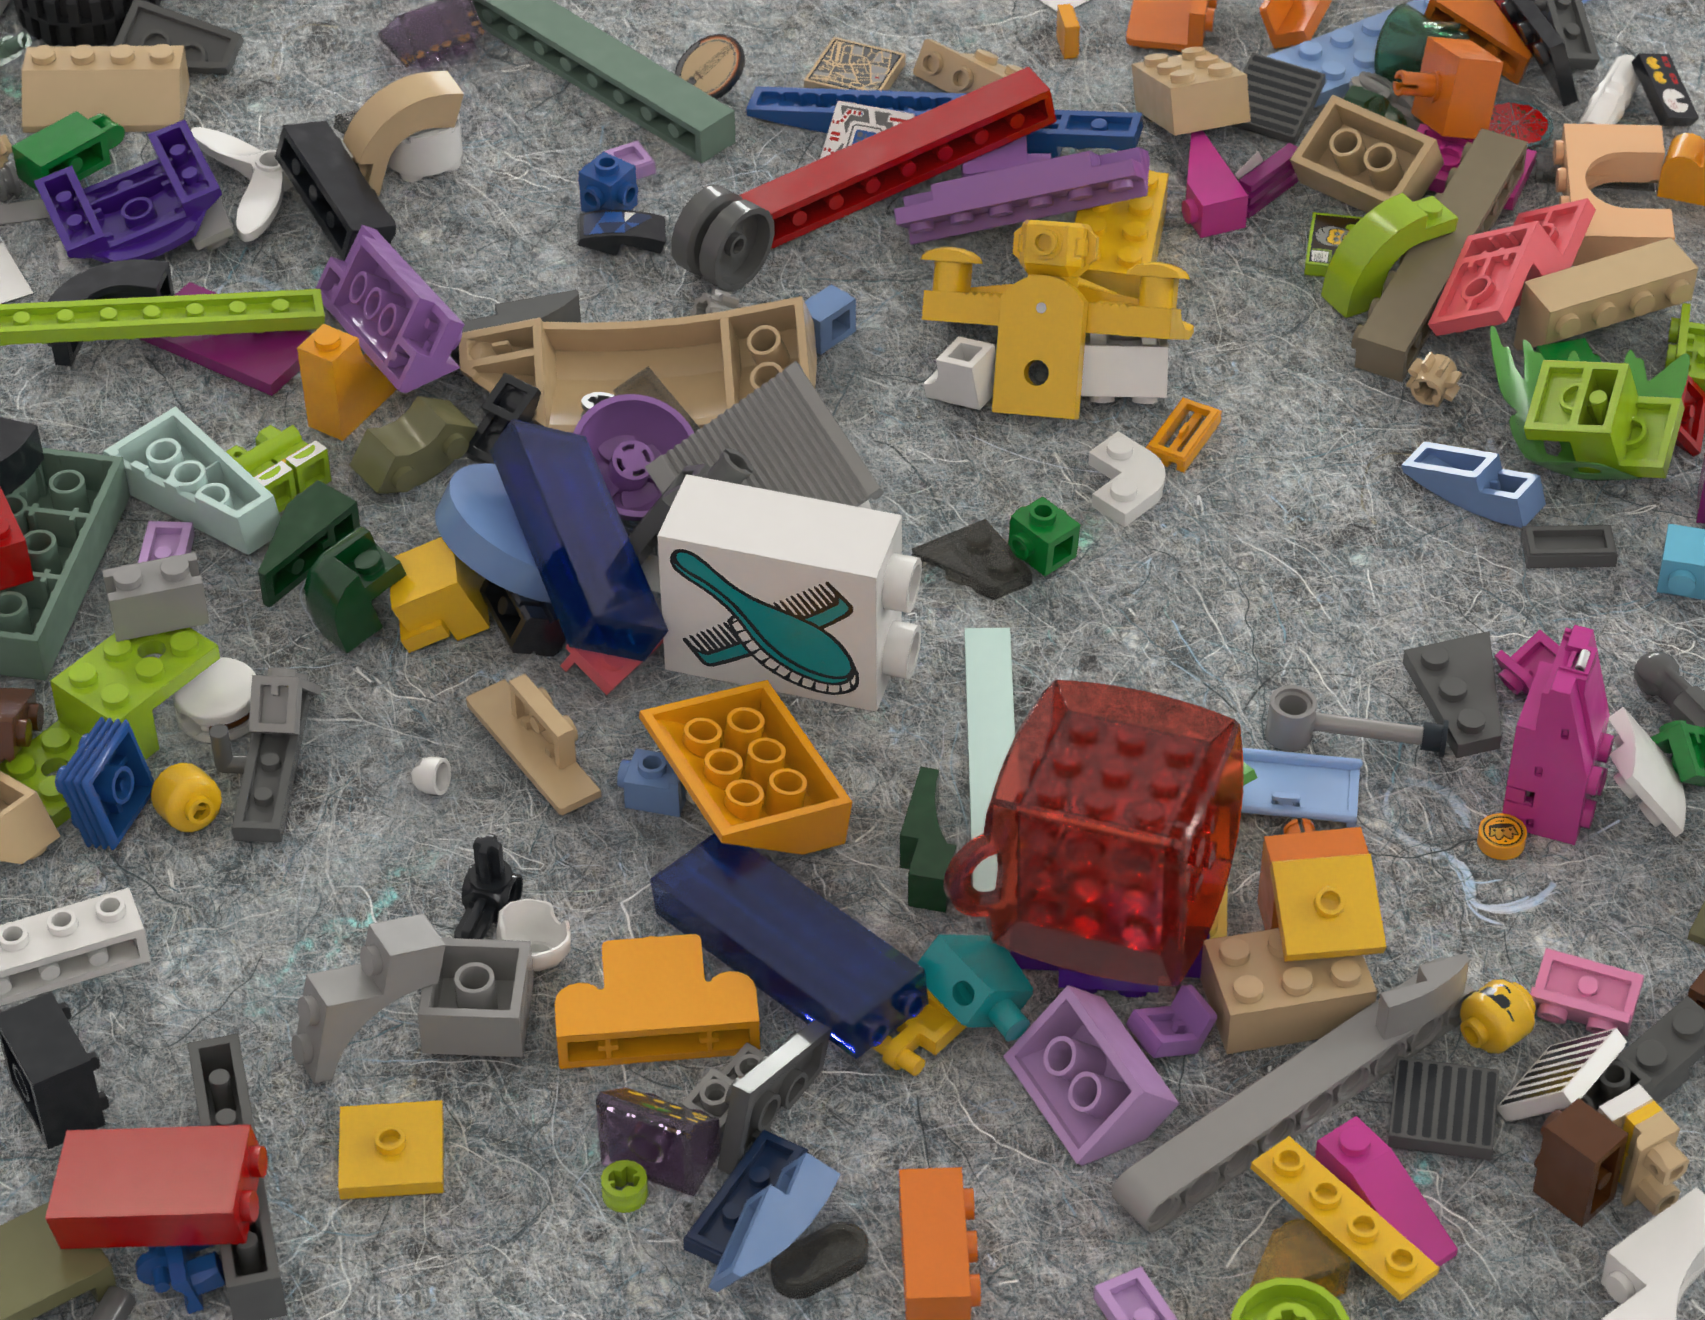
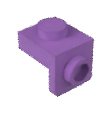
(1174, 1028)

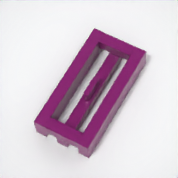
(1269, 179)

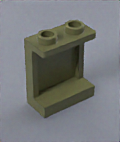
(40, 1274)

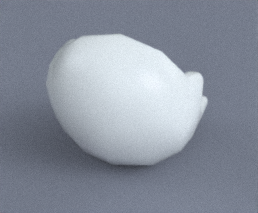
(536, 923)

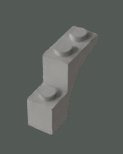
(337, 1002)

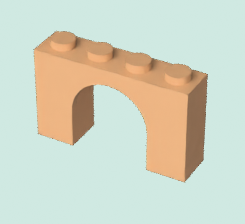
(1604, 155)

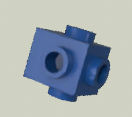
(608, 184)

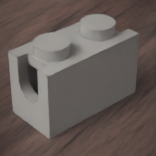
(156, 596)

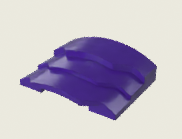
(138, 210)

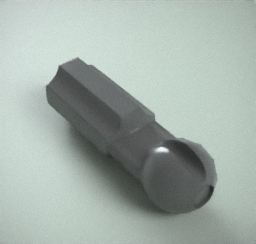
(1659, 676)

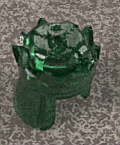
(1405, 38)

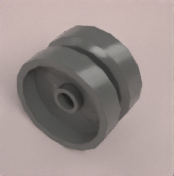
(722, 237)

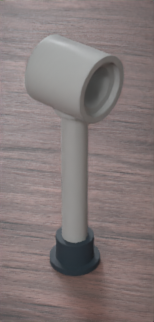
(1294, 718)

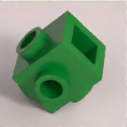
(1043, 536)

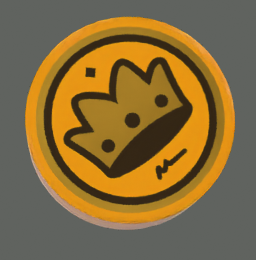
(1501, 836)

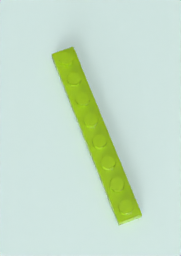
(160, 316)

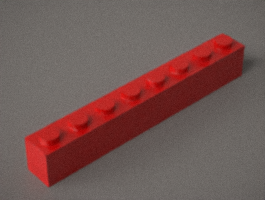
(905, 155)

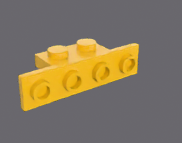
(1345, 1218)

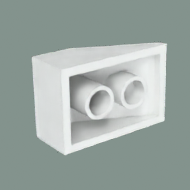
(1124, 368)

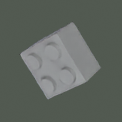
(479, 999)

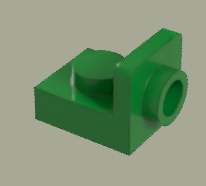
(1688, 749)

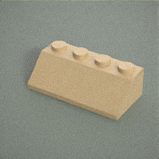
(130, 84)
(1604, 292)

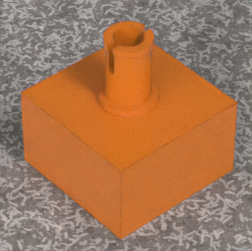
(1453, 87)
(1304, 845)

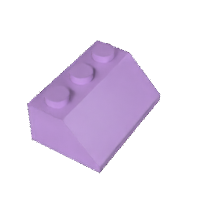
(1089, 1077)

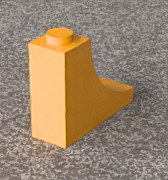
(339, 382)

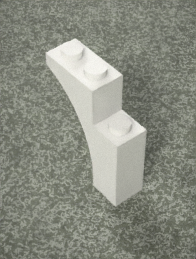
(1657, 1262)

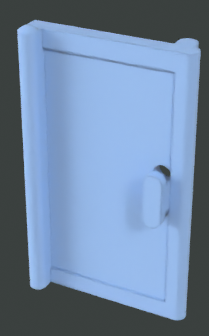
(1302, 786)

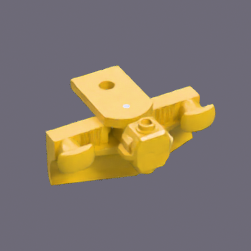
(1051, 312)

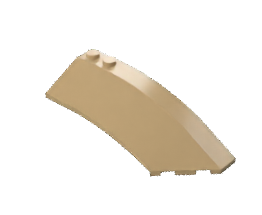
(699, 358)

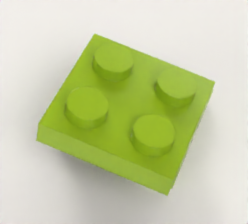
(1604, 417)

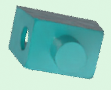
(978, 983)

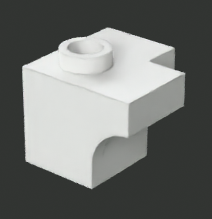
(964, 374)

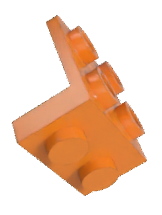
(1170, 23)

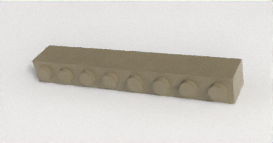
(1476, 195)

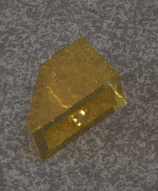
(1304, 1253)

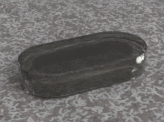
(820, 1260)

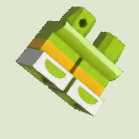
(284, 462)

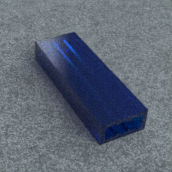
(578, 541)
(791, 943)

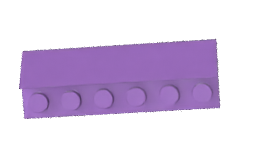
(1024, 193)
(391, 312)

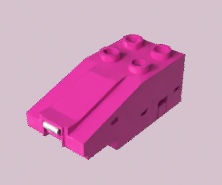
(1561, 743)

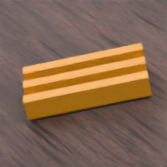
(1197, 441)

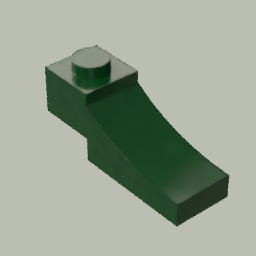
(924, 846)

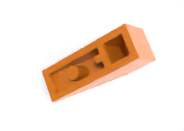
(1486, 28)

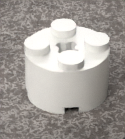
(428, 153)

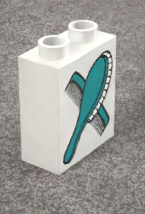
(786, 592)

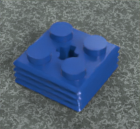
(105, 783)

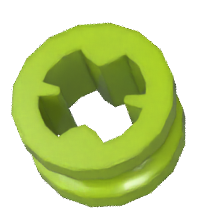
(618, 1175)

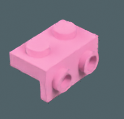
(1586, 992)

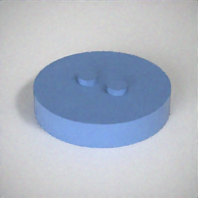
(485, 533)

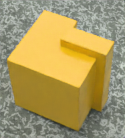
(437, 597)

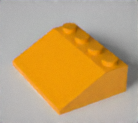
(752, 770)

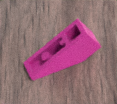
(1213, 194)
(1381, 1181)

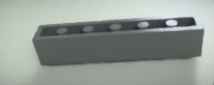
(224, 1099)

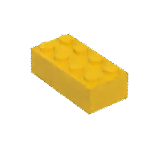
(1127, 236)

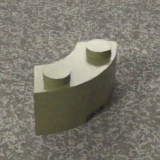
(413, 446)

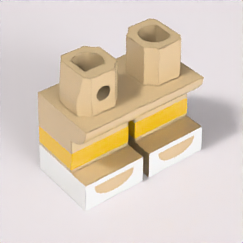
(1650, 1152)

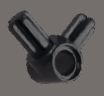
(486, 888)

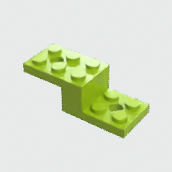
(111, 684)

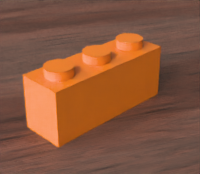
(937, 1244)

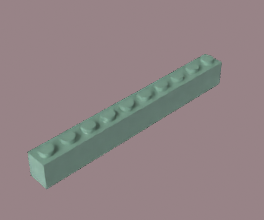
(613, 74)

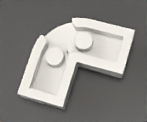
(1135, 477)

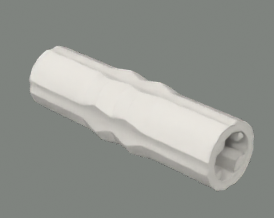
(1612, 94)

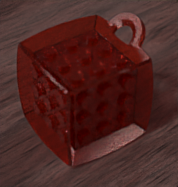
(1109, 833)

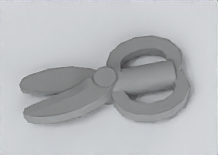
(1384, 87)

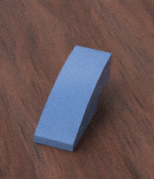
(1477, 482)
(775, 1218)

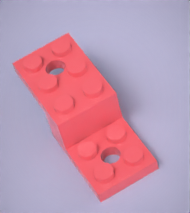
(1497, 262)

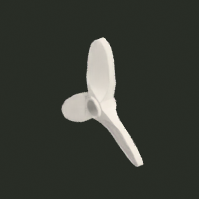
(265, 174)

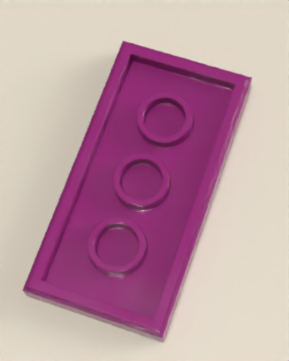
(255, 359)

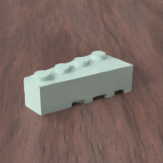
(196, 481)

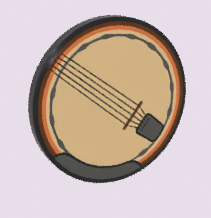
(712, 64)

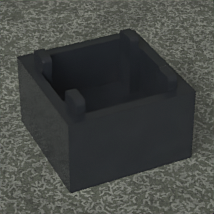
(51, 1069)

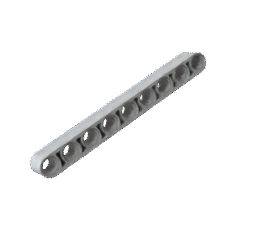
(1267, 1112)

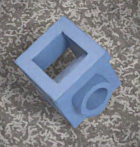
(832, 316)
(651, 784)

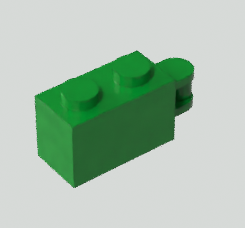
(67, 143)

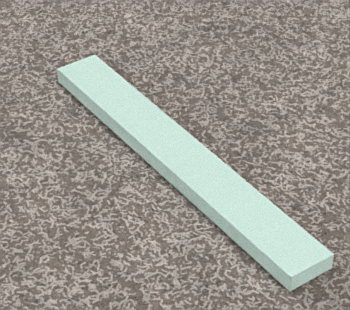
(988, 728)

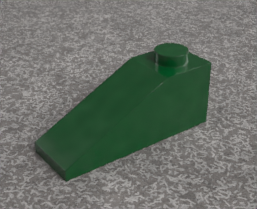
(306, 530)

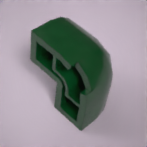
(345, 583)

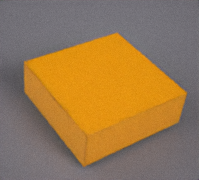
(1067, 31)

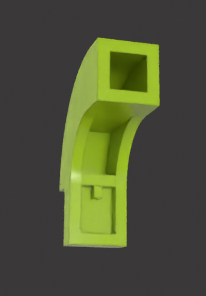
(1374, 246)

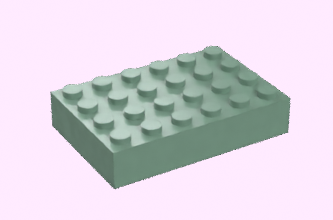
(67, 523)

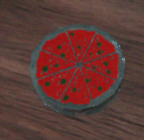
(1522, 122)

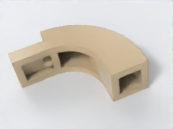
(397, 112)

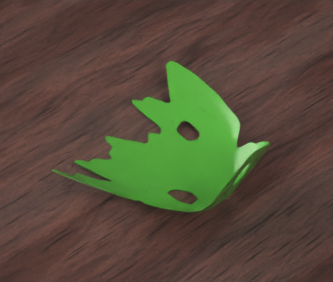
(1519, 394)

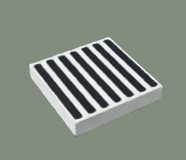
(1561, 1075)

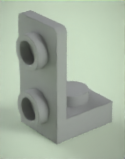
(277, 701)

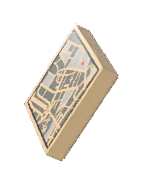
(855, 67)

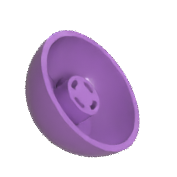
(631, 434)

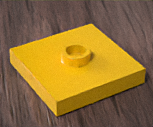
(1327, 907)
(391, 1149)

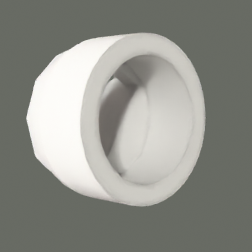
(432, 775)

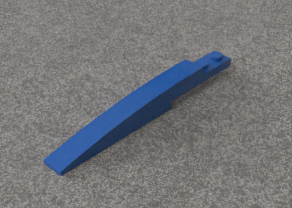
(815, 108)

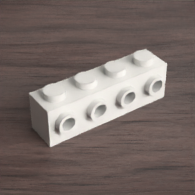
(70, 945)

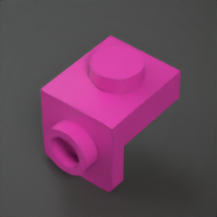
(1521, 667)

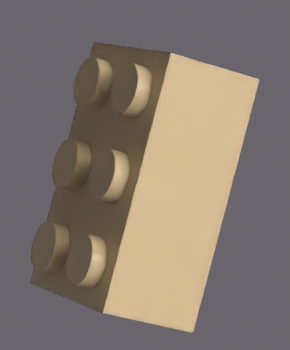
(1190, 91)
(1365, 157)
(1275, 1001)

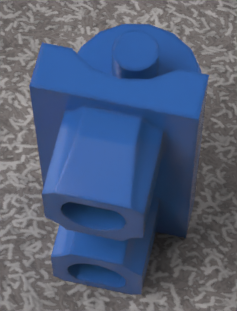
(184, 1270)

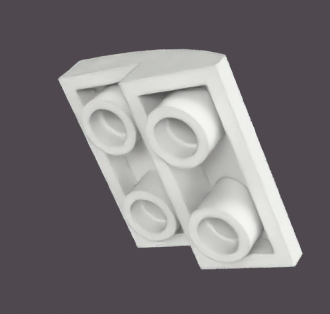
(1647, 773)

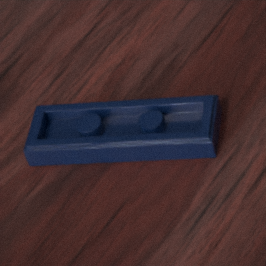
(753, 1173)

